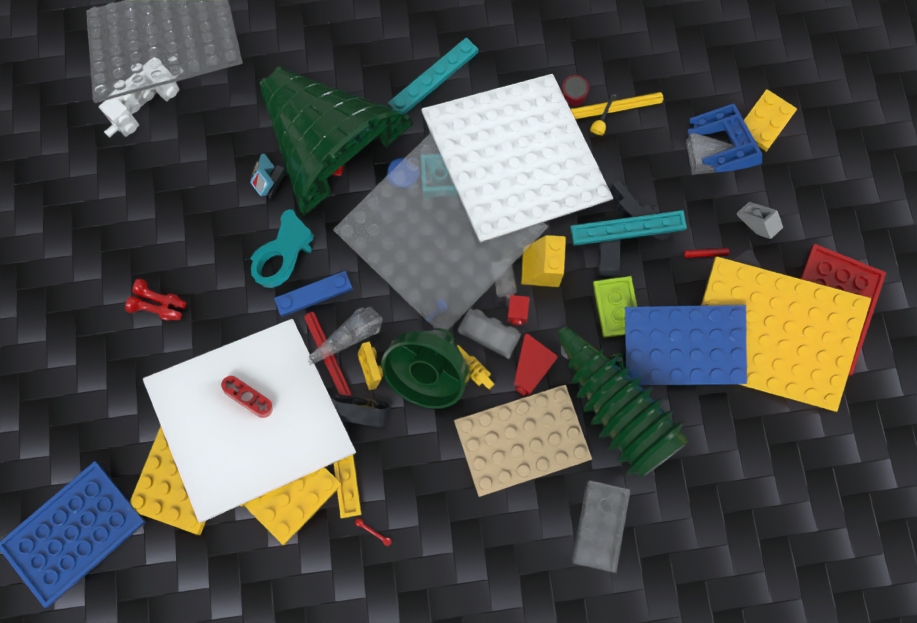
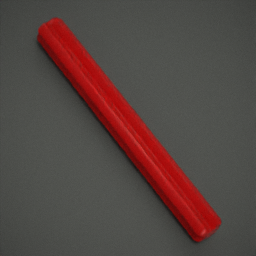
(330, 361)

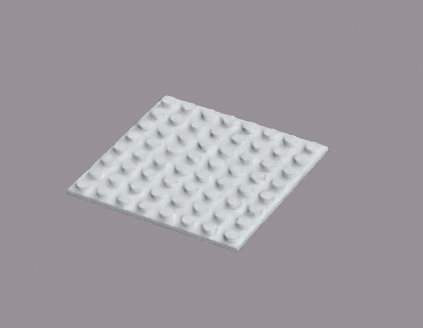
(516, 156)
(226, 449)

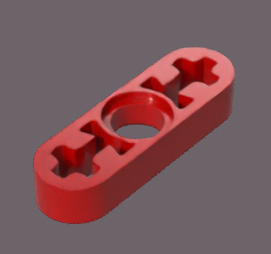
(262, 400)

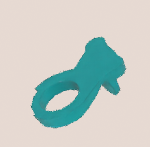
(291, 238)

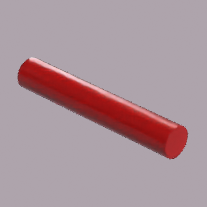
(706, 253)

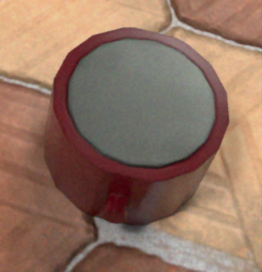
(575, 90)

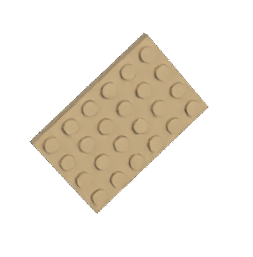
(522, 440)

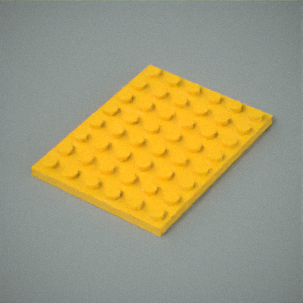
(796, 331)

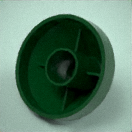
(426, 368)

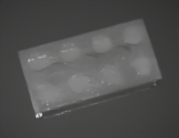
(601, 526)

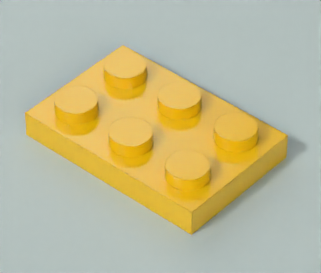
(768, 118)

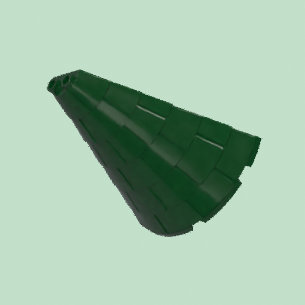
(322, 130)

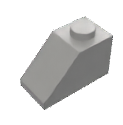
(761, 219)

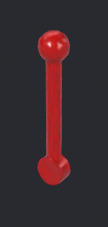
(387, 541)

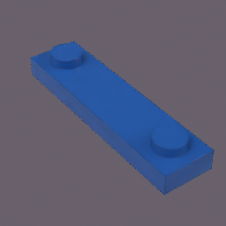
(313, 293)

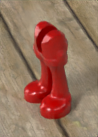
(141, 290)

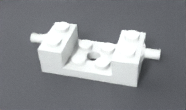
(120, 109)

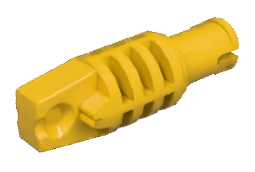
(477, 371)

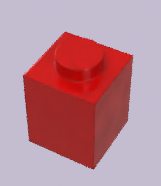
(518, 310)

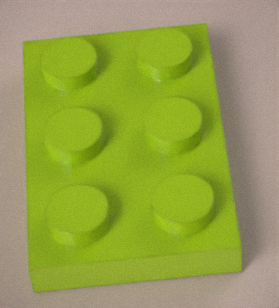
(611, 300)

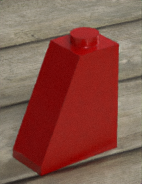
(532, 365)

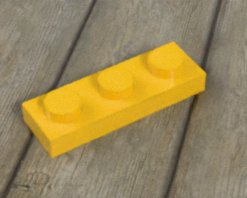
(348, 492)

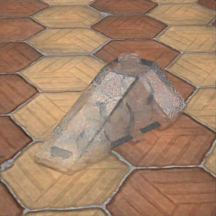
(357, 328)

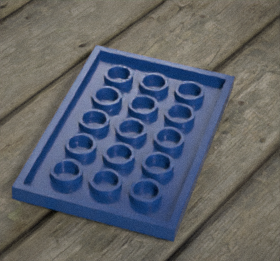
(686, 344)
(71, 534)

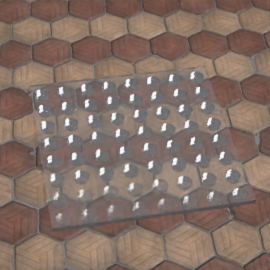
(157, 43)
(424, 242)

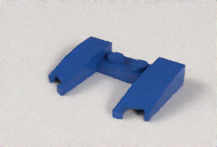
(729, 119)

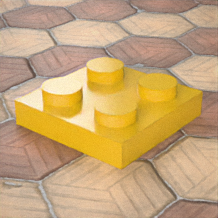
(369, 366)

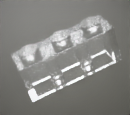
(489, 332)

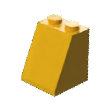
(544, 262)

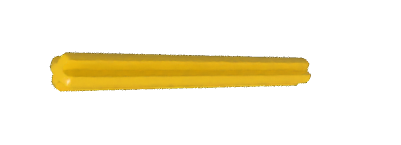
(617, 105)

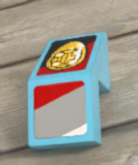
(260, 176)

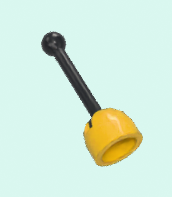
(599, 126)

